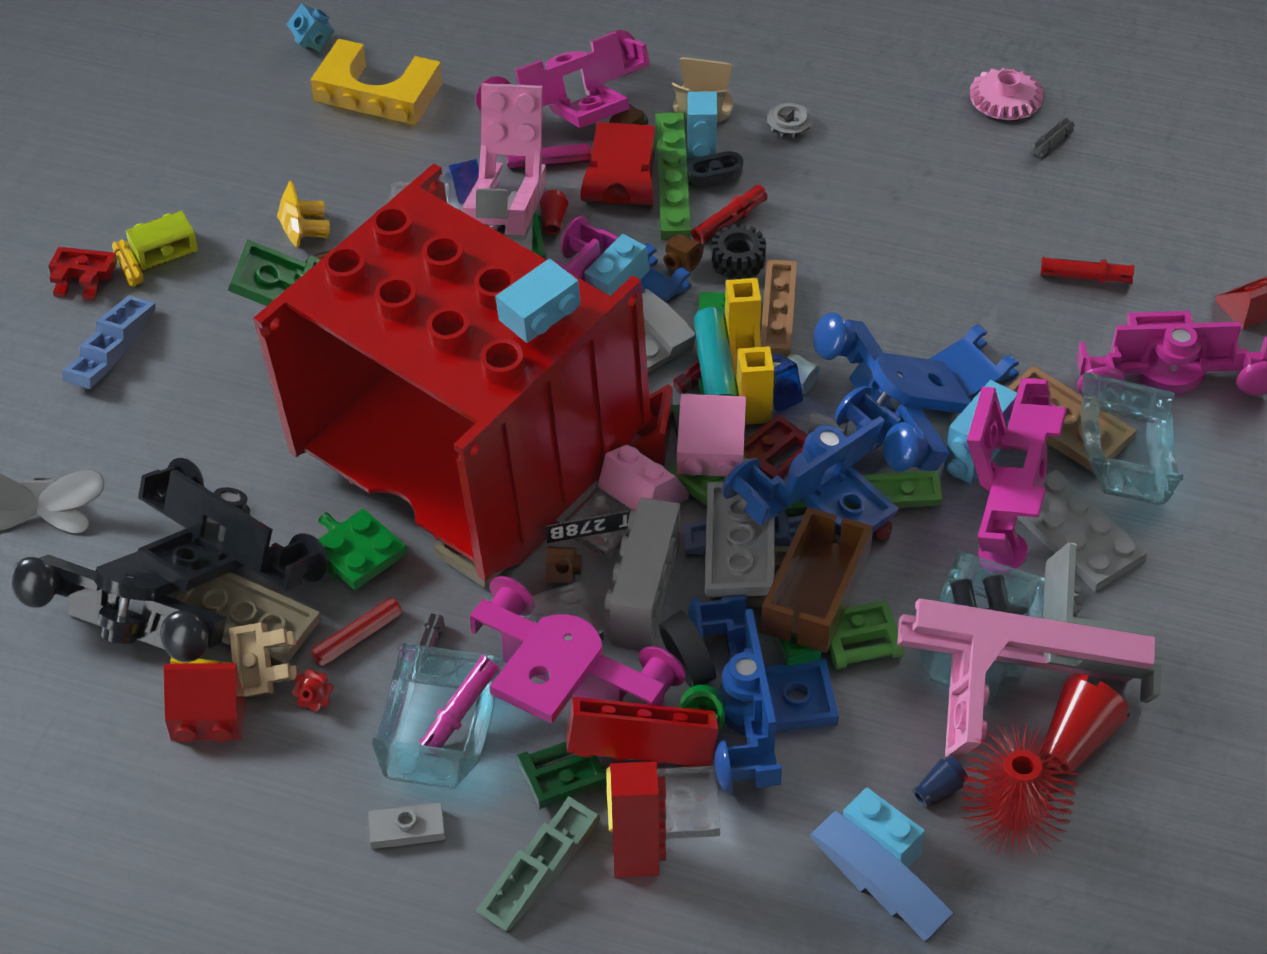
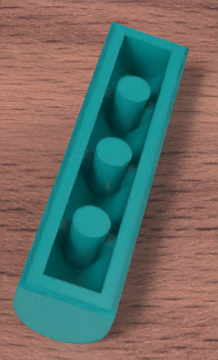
(714, 353)

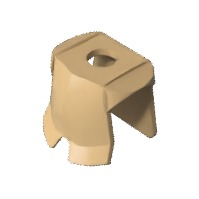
(704, 77)

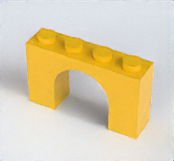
(400, 100)
(751, 362)

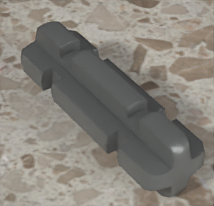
(1052, 137)
(433, 627)

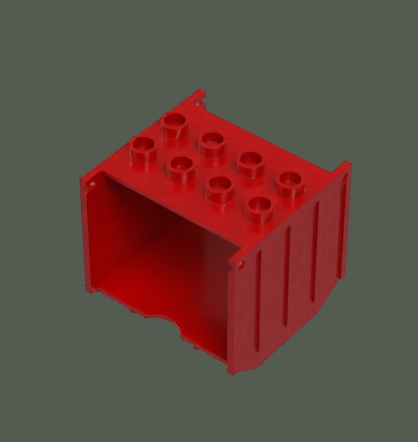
(418, 391)

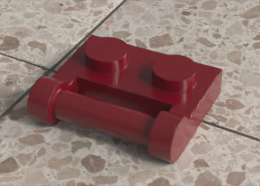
(772, 442)

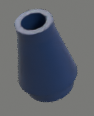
(941, 781)

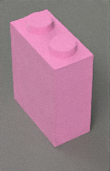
(710, 434)

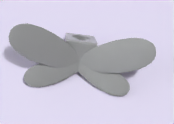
(50, 498)

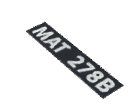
(587, 527)

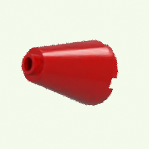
(1084, 720)

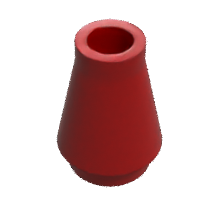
(553, 210)

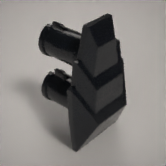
(995, 593)

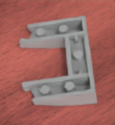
(665, 332)

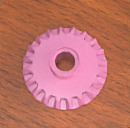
(1006, 94)

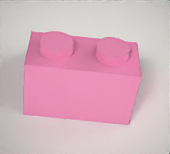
(632, 475)

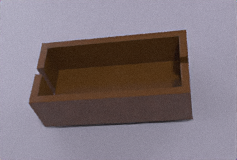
(816, 580)

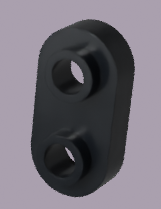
(715, 168)

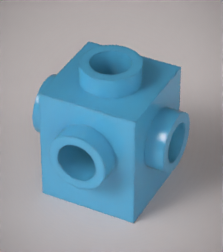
(310, 27)

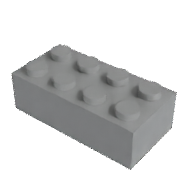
(643, 574)

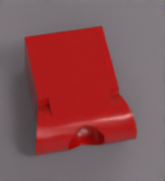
(620, 165)

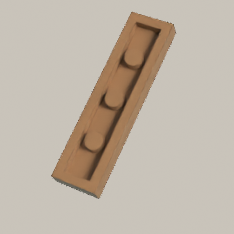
(779, 306)

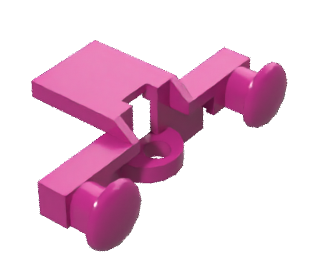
(609, 59)
(1012, 489)

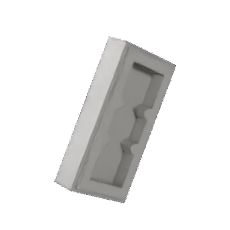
(406, 825)

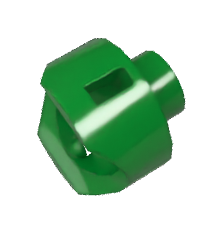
(705, 698)

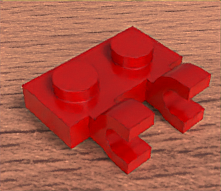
(84, 264)

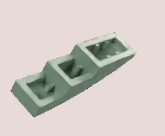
(539, 865)

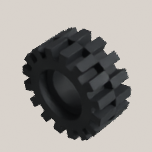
(738, 263)

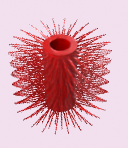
(1018, 790)

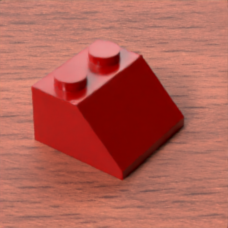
(203, 701)

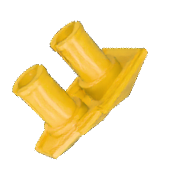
(292, 215)

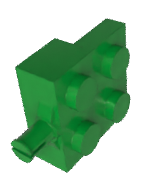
(359, 547)

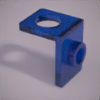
(464, 177)
(787, 383)

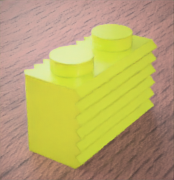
(162, 240)

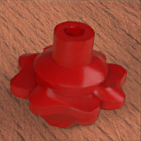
(312, 690)

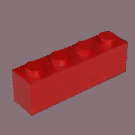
(641, 732)
(638, 818)

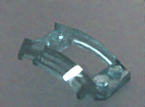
(1138, 402)
(1022, 590)
(425, 763)

